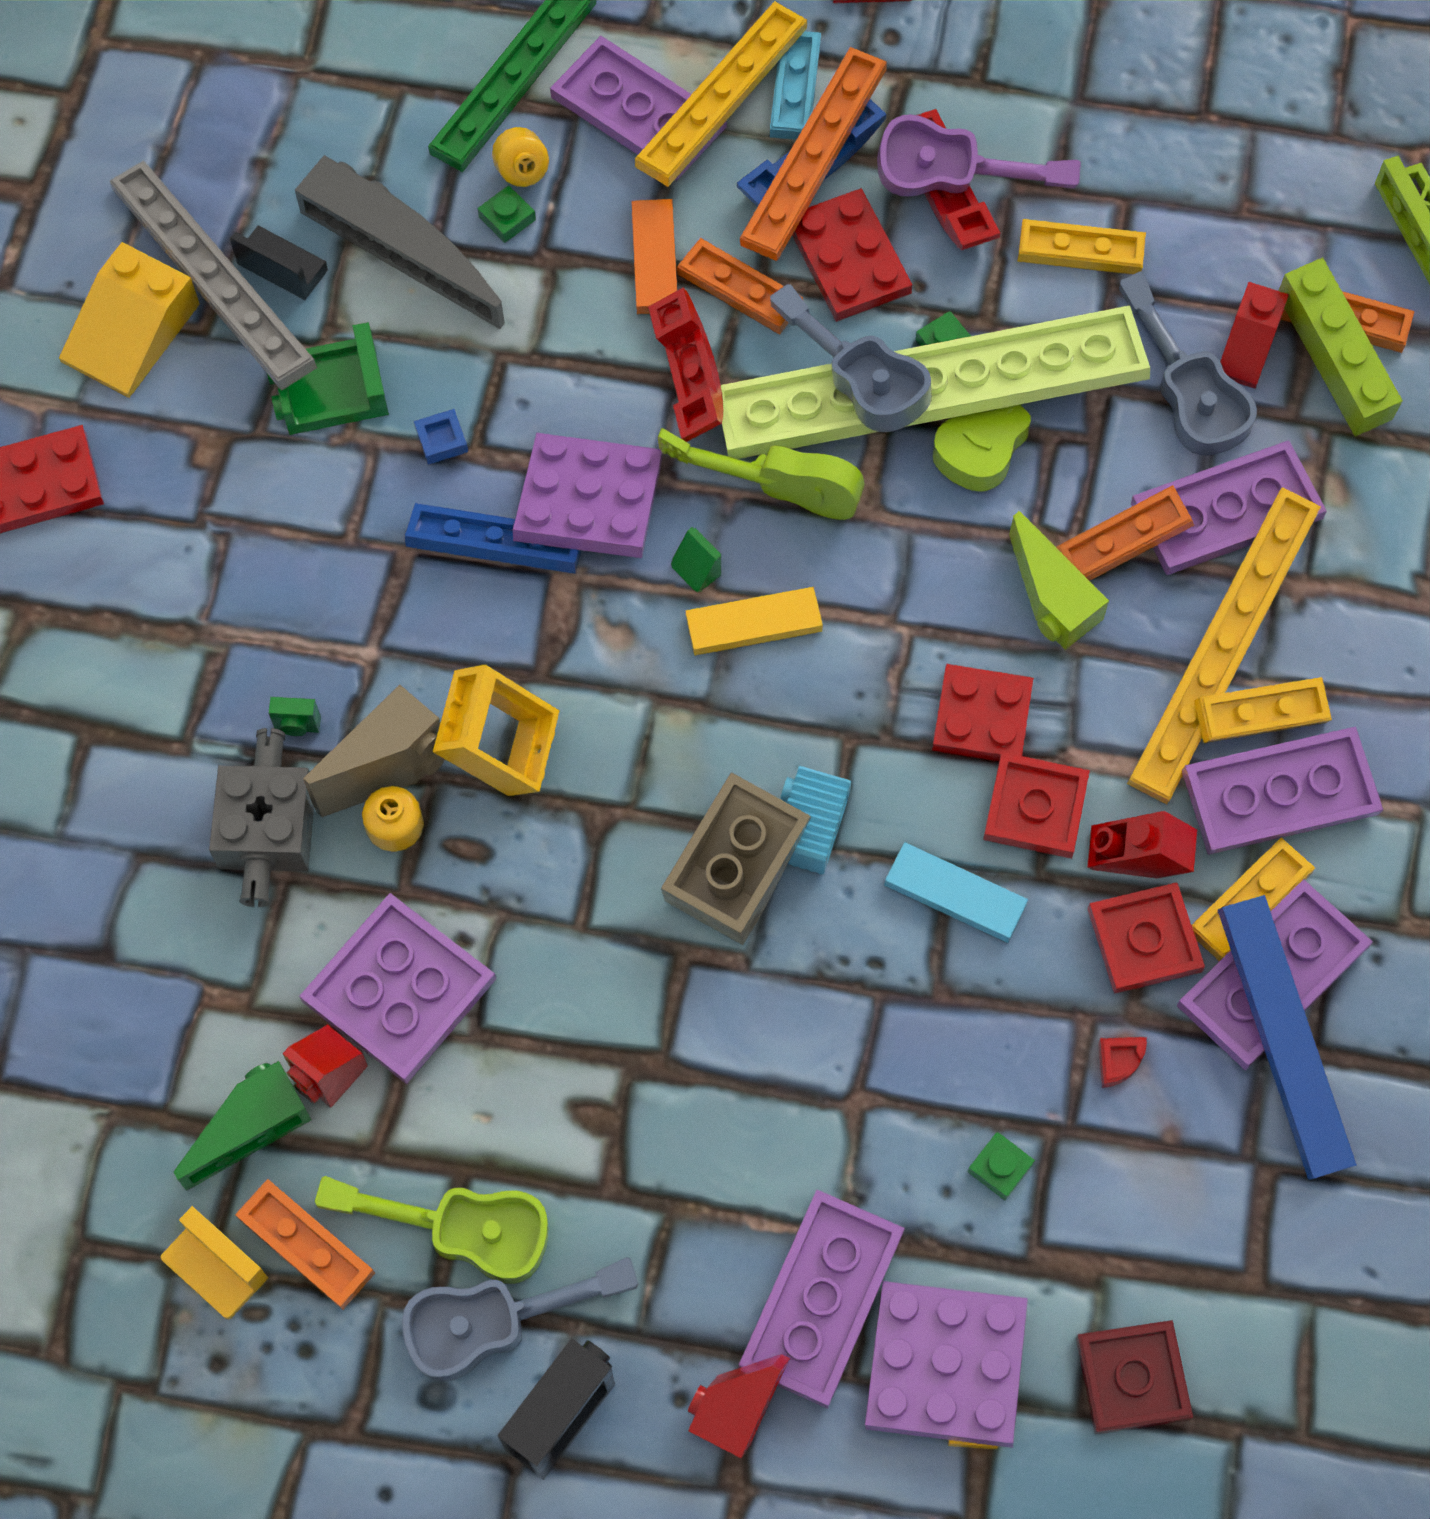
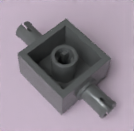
(287, 811)

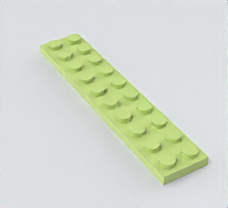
(965, 375)

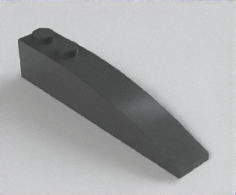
(395, 234)

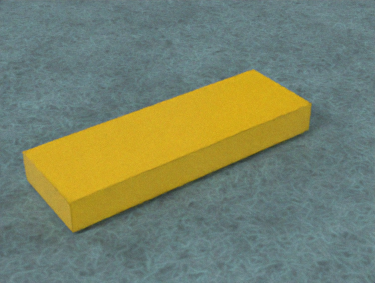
(1081, 246)
(753, 621)
(1262, 710)
(1271, 875)

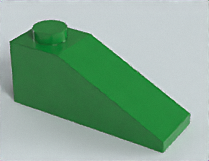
(248, 1120)

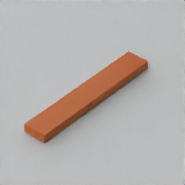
(813, 154)

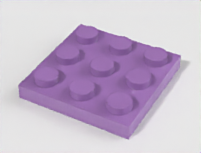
(588, 495)
(398, 988)
(947, 1364)

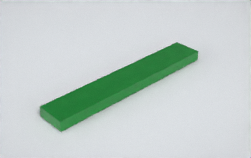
(508, 81)

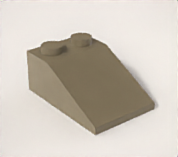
(382, 751)
(735, 858)

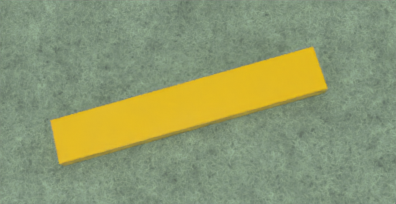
(720, 94)

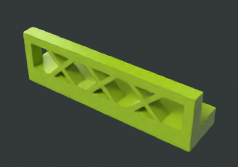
(1407, 206)

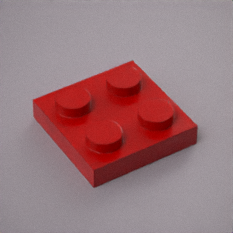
(982, 713)
(1036, 805)
(1146, 938)

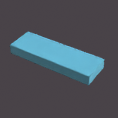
(795, 87)
(956, 892)

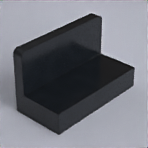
(279, 261)

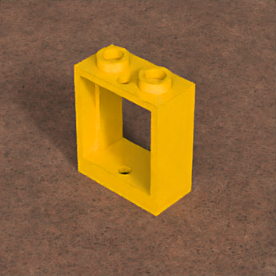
(464, 720)

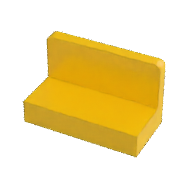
(213, 1265)

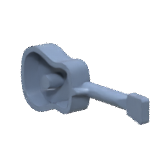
(882, 384)
(1207, 405)
(458, 1328)

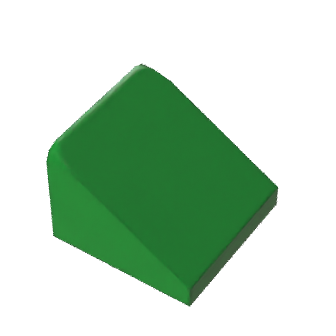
(697, 560)

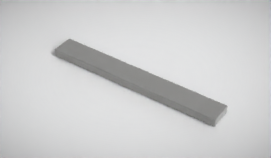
(213, 275)

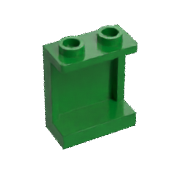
(340, 389)

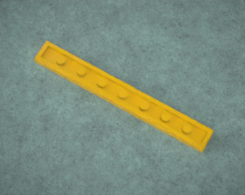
(1224, 643)

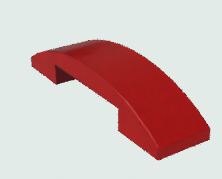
(961, 214)
(690, 362)

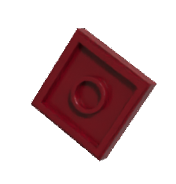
(1134, 1377)

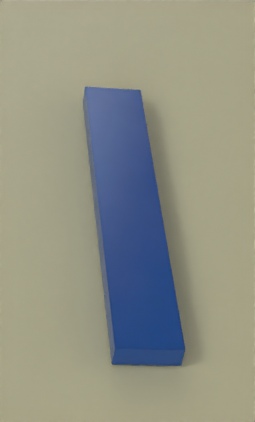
(1286, 1037)

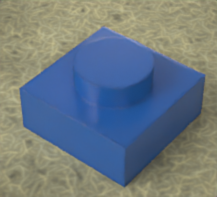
(441, 436)

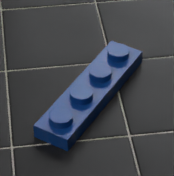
(482, 538)

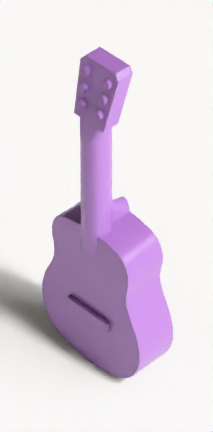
(925, 157)

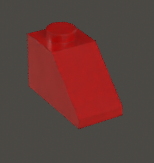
(1253, 333)
(735, 1404)

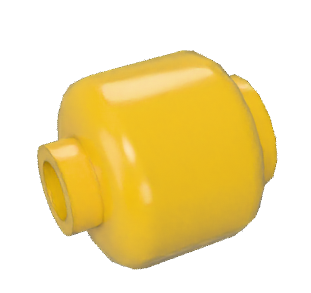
(520, 157)
(392, 818)

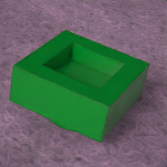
(506, 214)
(940, 330)
(294, 715)
(1001, 1166)

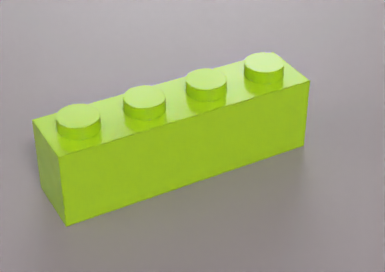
(1339, 347)

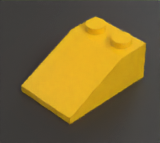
(128, 319)

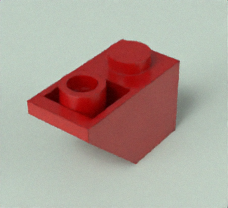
(1143, 846)
(324, 1065)

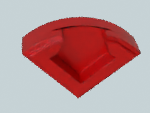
(1120, 1058)

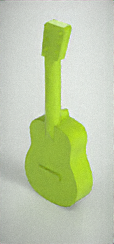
(979, 446)
(807, 479)
(494, 1232)

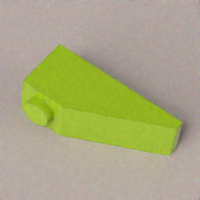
(1059, 594)

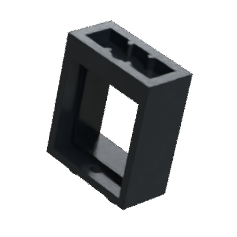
(558, 1407)

